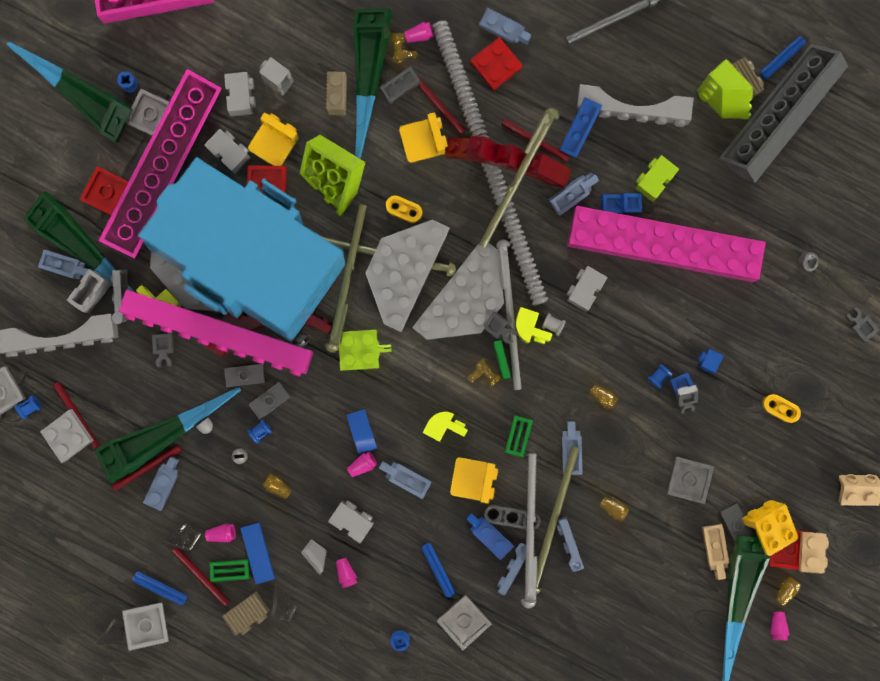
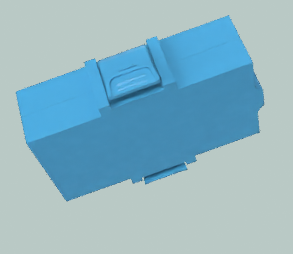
(242, 249)

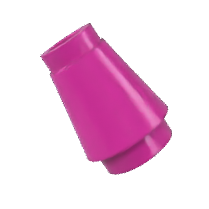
(419, 33)
(362, 464)
(222, 533)
(345, 573)
(779, 626)

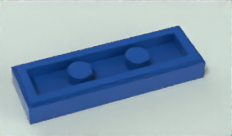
(580, 127)
(257, 553)

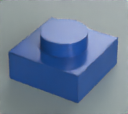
(680, 381)

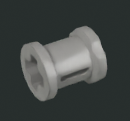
(553, 324)

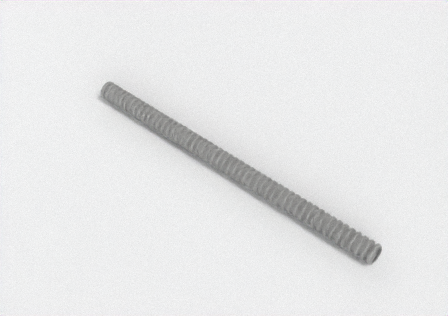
(493, 173)

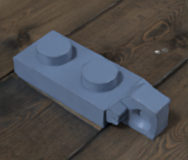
(504, 27)
(572, 193)
(62, 265)
(572, 438)
(406, 478)
(162, 485)
(570, 546)
(513, 567)

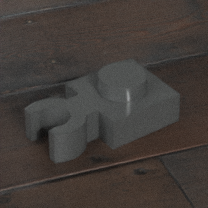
(498, 327)
(862, 327)
(163, 345)
(686, 397)

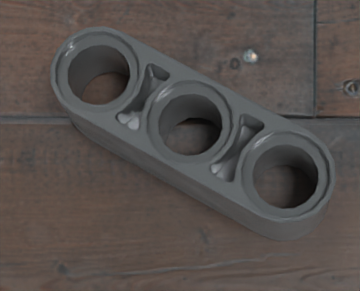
(501, 519)

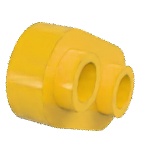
(404, 209)
(781, 407)

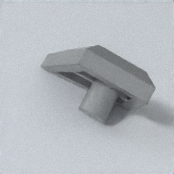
(315, 555)

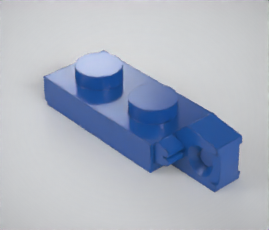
(490, 536)

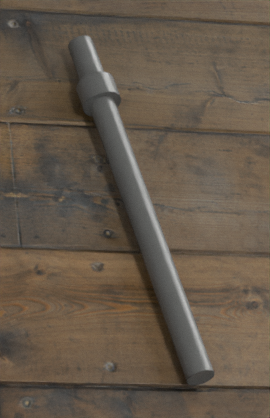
(609, 20)

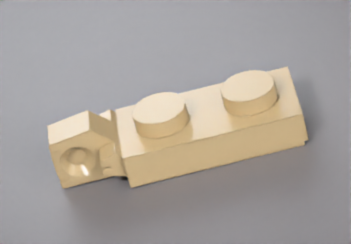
(716, 549)

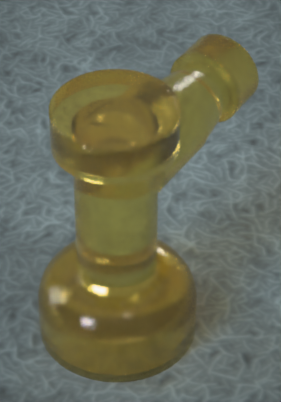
(399, 54)
(481, 369)

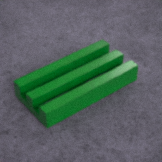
(500, 355)
(522, 420)
(246, 568)

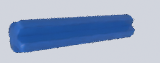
(782, 58)
(438, 570)
(159, 588)

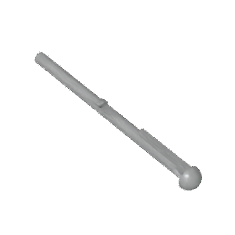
(506, 285)
(531, 561)

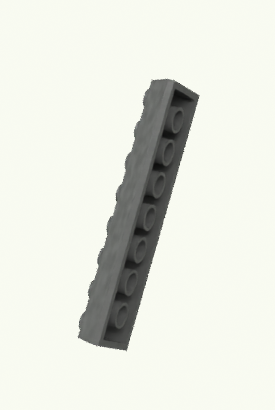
(784, 111)

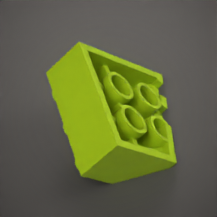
(727, 92)
(332, 172)

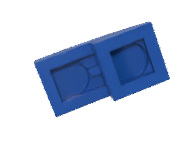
(622, 204)
(361, 431)

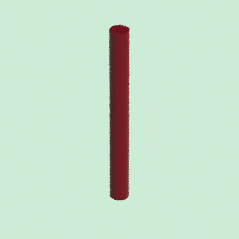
(442, 109)
(526, 135)
(69, 405)
(146, 467)
(200, 576)

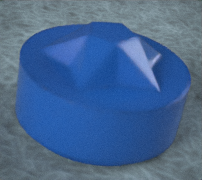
(399, 640)

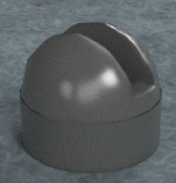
(301, 339)

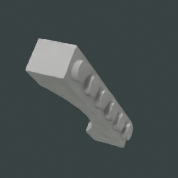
(674, 110)
(95, 329)

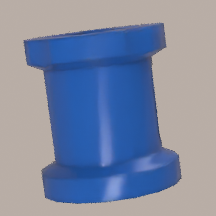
(132, 86)
(659, 376)
(28, 407)
(259, 431)

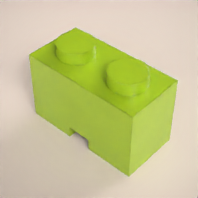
(660, 172)

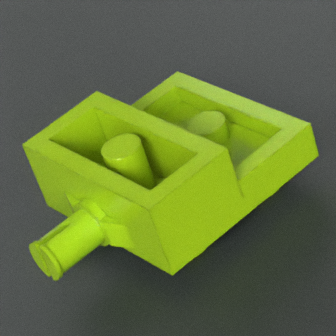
(360, 350)

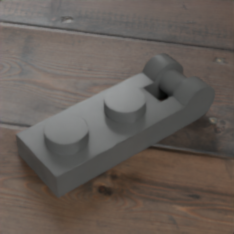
(120, 284)

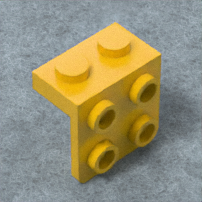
(423, 139)
(273, 140)
(473, 479)
(772, 526)

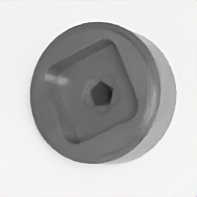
(808, 261)

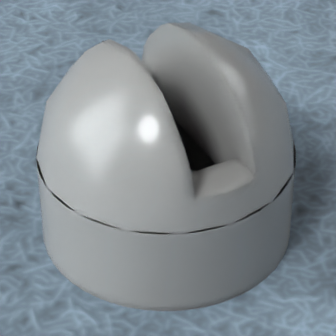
(205, 426)
(239, 460)

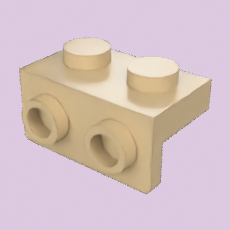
(859, 490)
(812, 552)

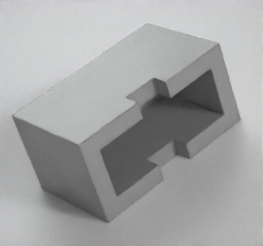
(276, 76)
(240, 99)
(223, 146)
(89, 292)
(582, 293)
(351, 520)

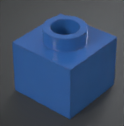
(709, 361)

